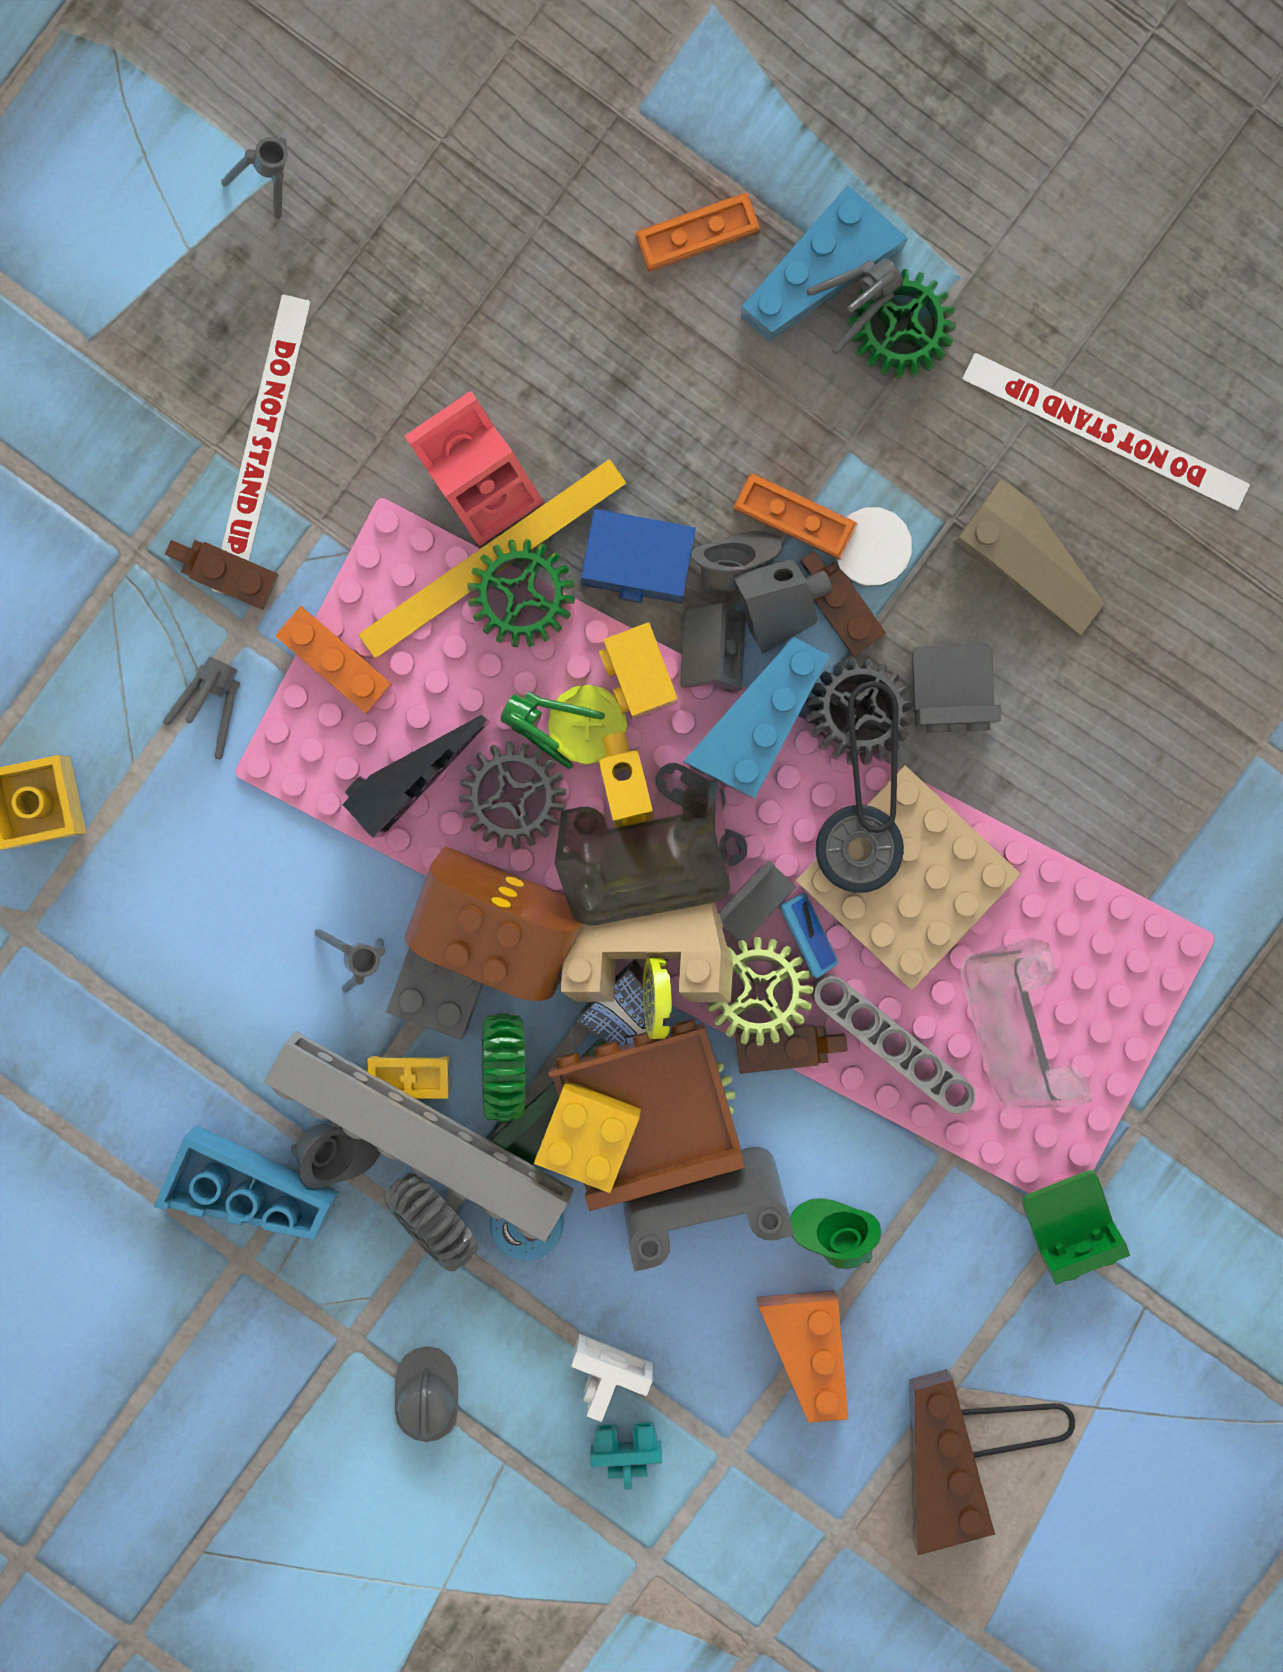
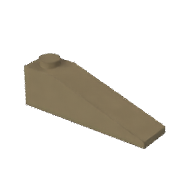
(1024, 551)

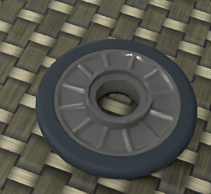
(841, 868)

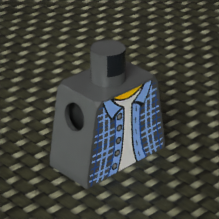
(625, 1015)

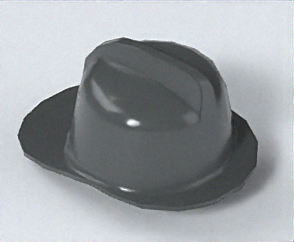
(734, 556)
(331, 1156)
(426, 1394)

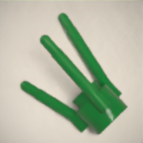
(524, 717)

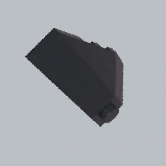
(395, 788)

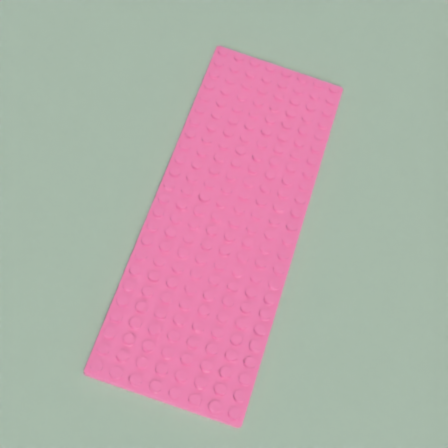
(1114, 953)

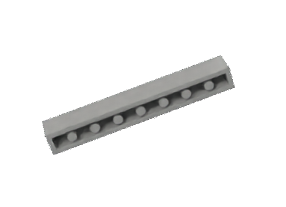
(418, 1136)

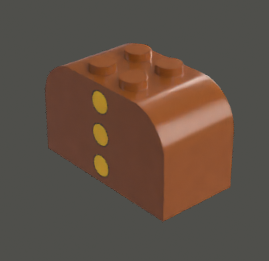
(492, 926)

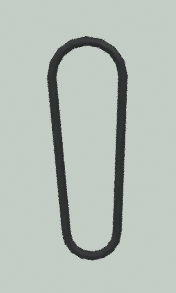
(856, 691)
(1065, 1436)

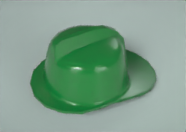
(836, 1231)

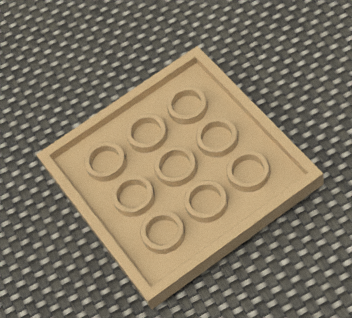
(936, 895)

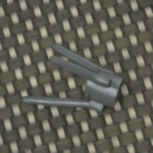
(268, 161)
(878, 285)
(212, 678)
(358, 958)

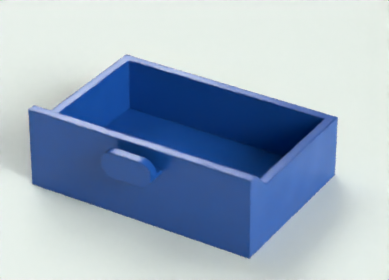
(637, 557)

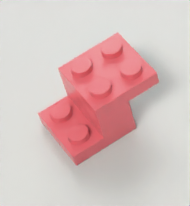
(474, 468)

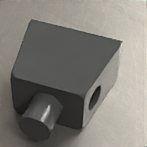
(779, 601)

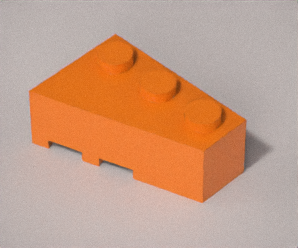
(810, 1346)

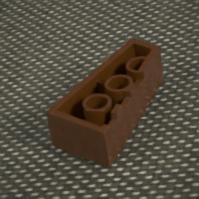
(945, 1477)

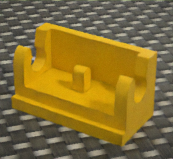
(415, 1076)

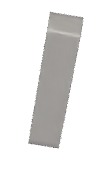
(906, 1057)

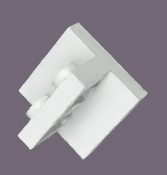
(606, 1369)

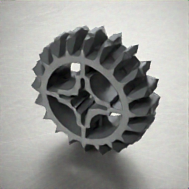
(873, 718)
(480, 808)
(431, 1222)

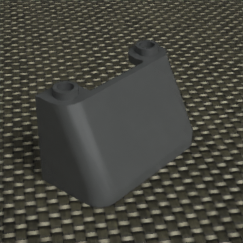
(746, 1190)

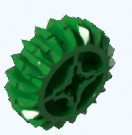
(915, 336)
(490, 579)
(503, 1067)

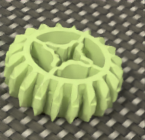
(780, 1019)

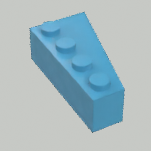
(836, 243)
(756, 726)
(241, 1186)

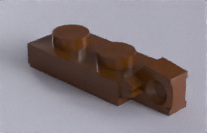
(225, 572)
(844, 607)
(803, 1049)

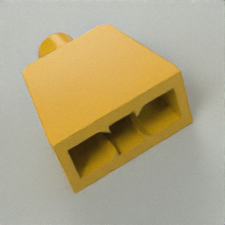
(628, 798)

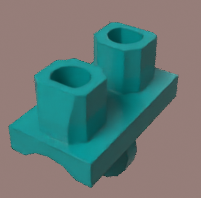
(643, 1450)

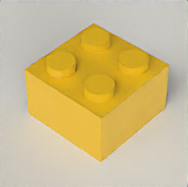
(639, 670)
(39, 802)
(588, 1136)

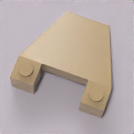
(682, 934)

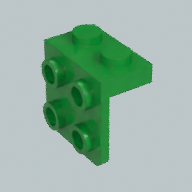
(1074, 1227)

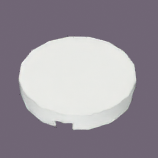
(877, 548)

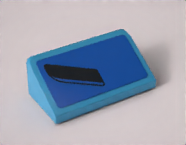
(809, 934)

